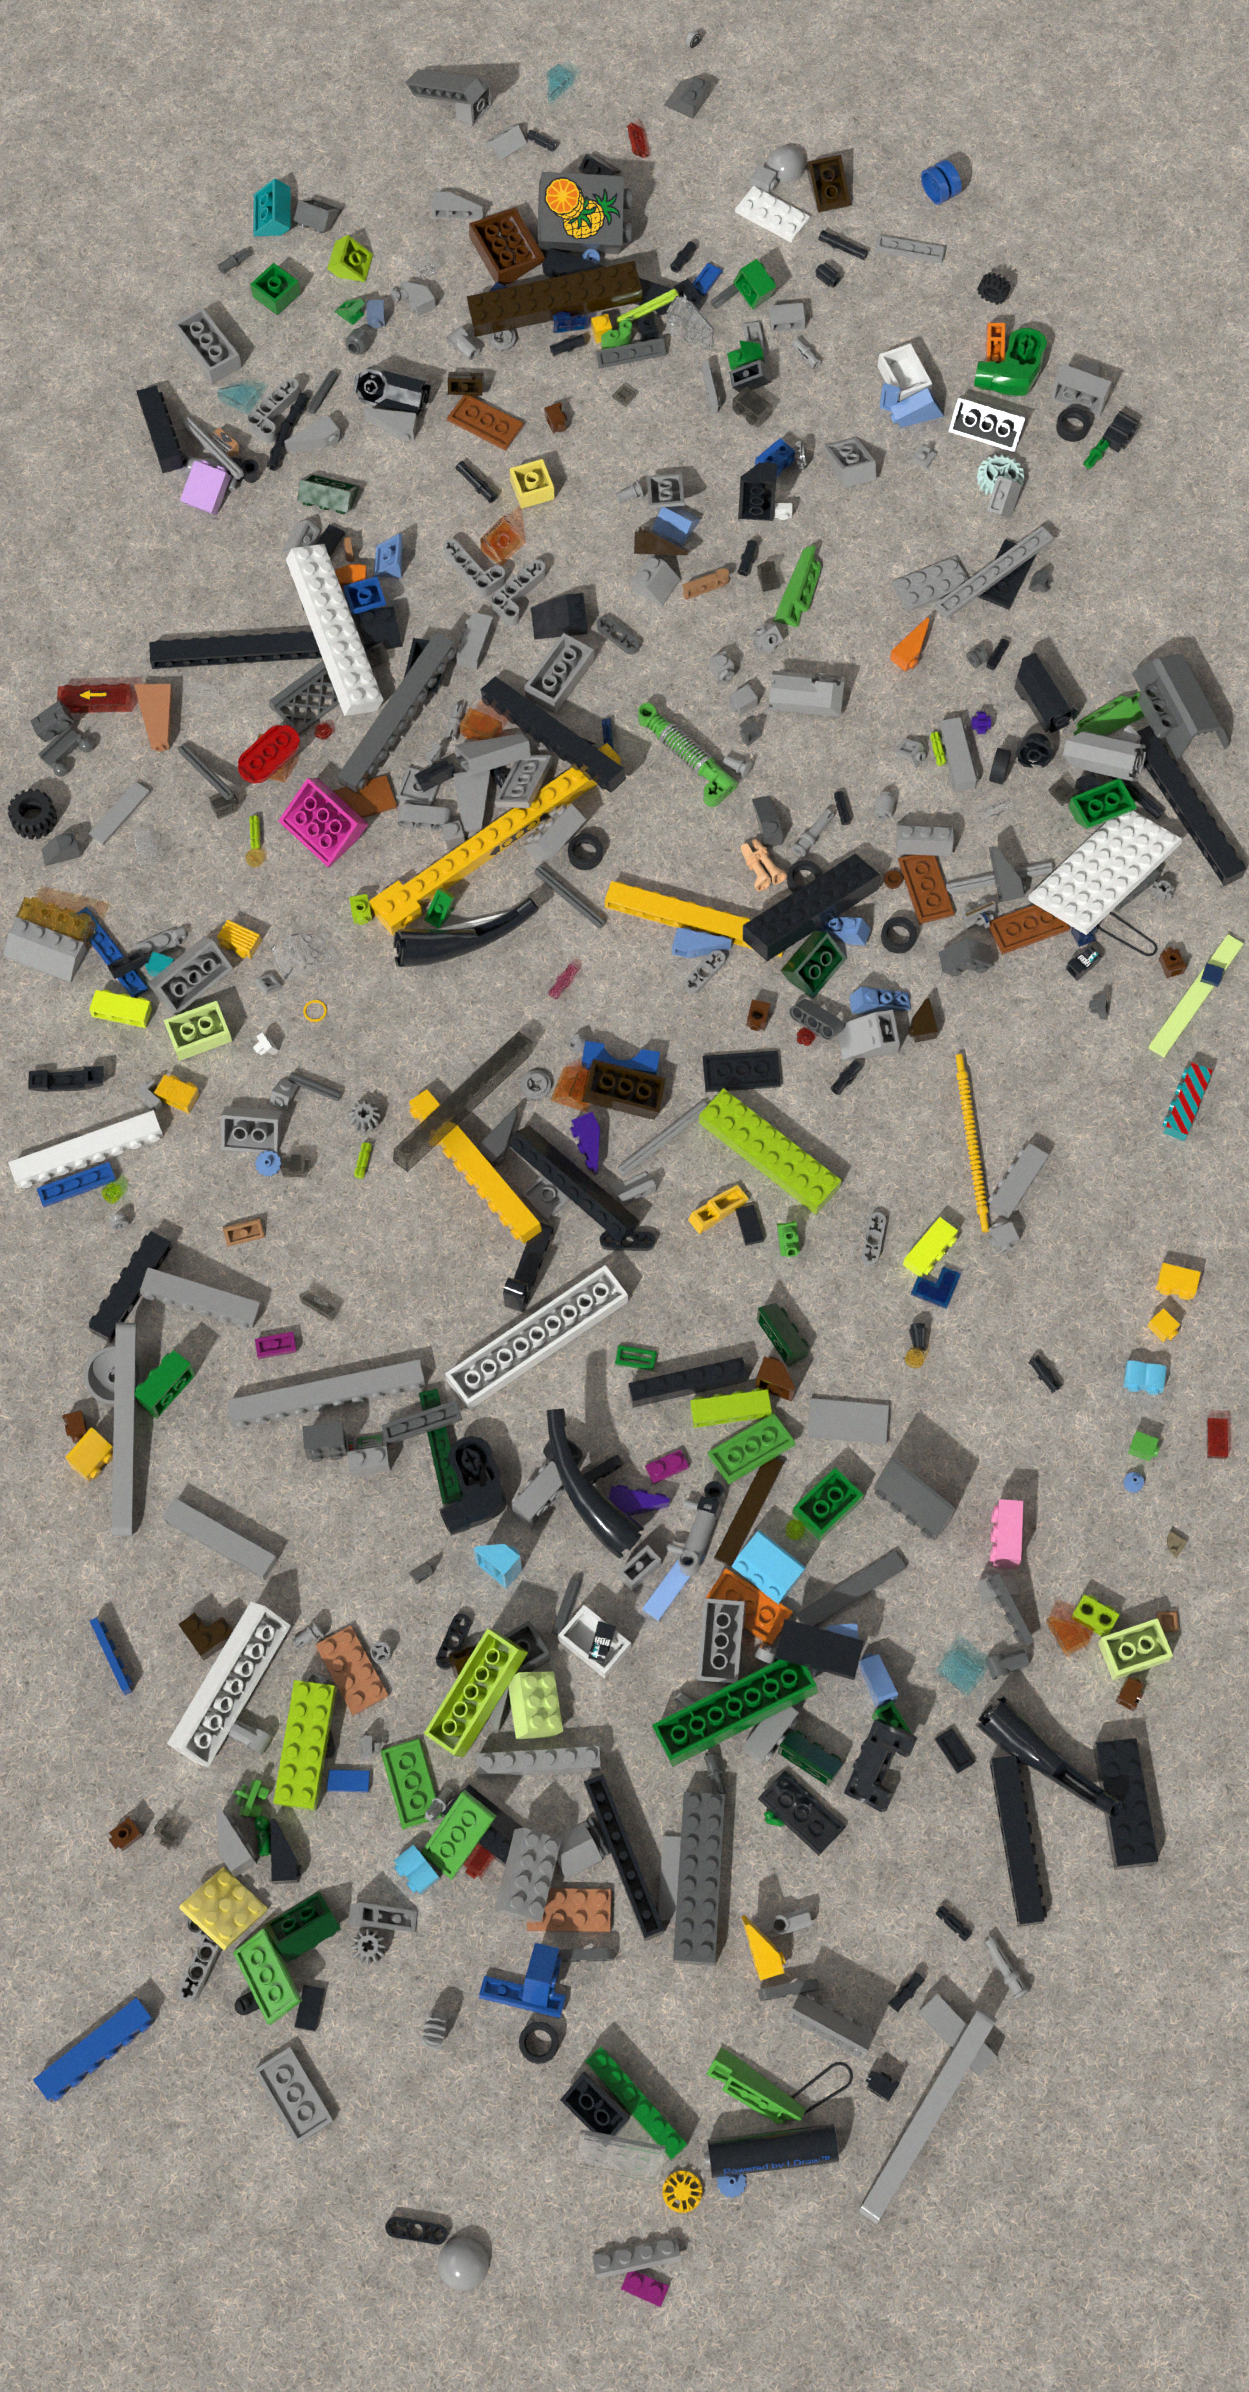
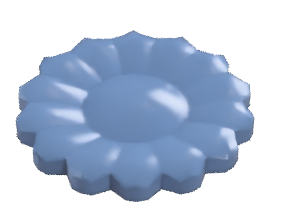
(268, 1163)
(731, 2185)

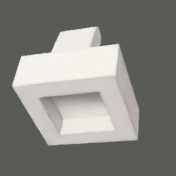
(265, 1045)

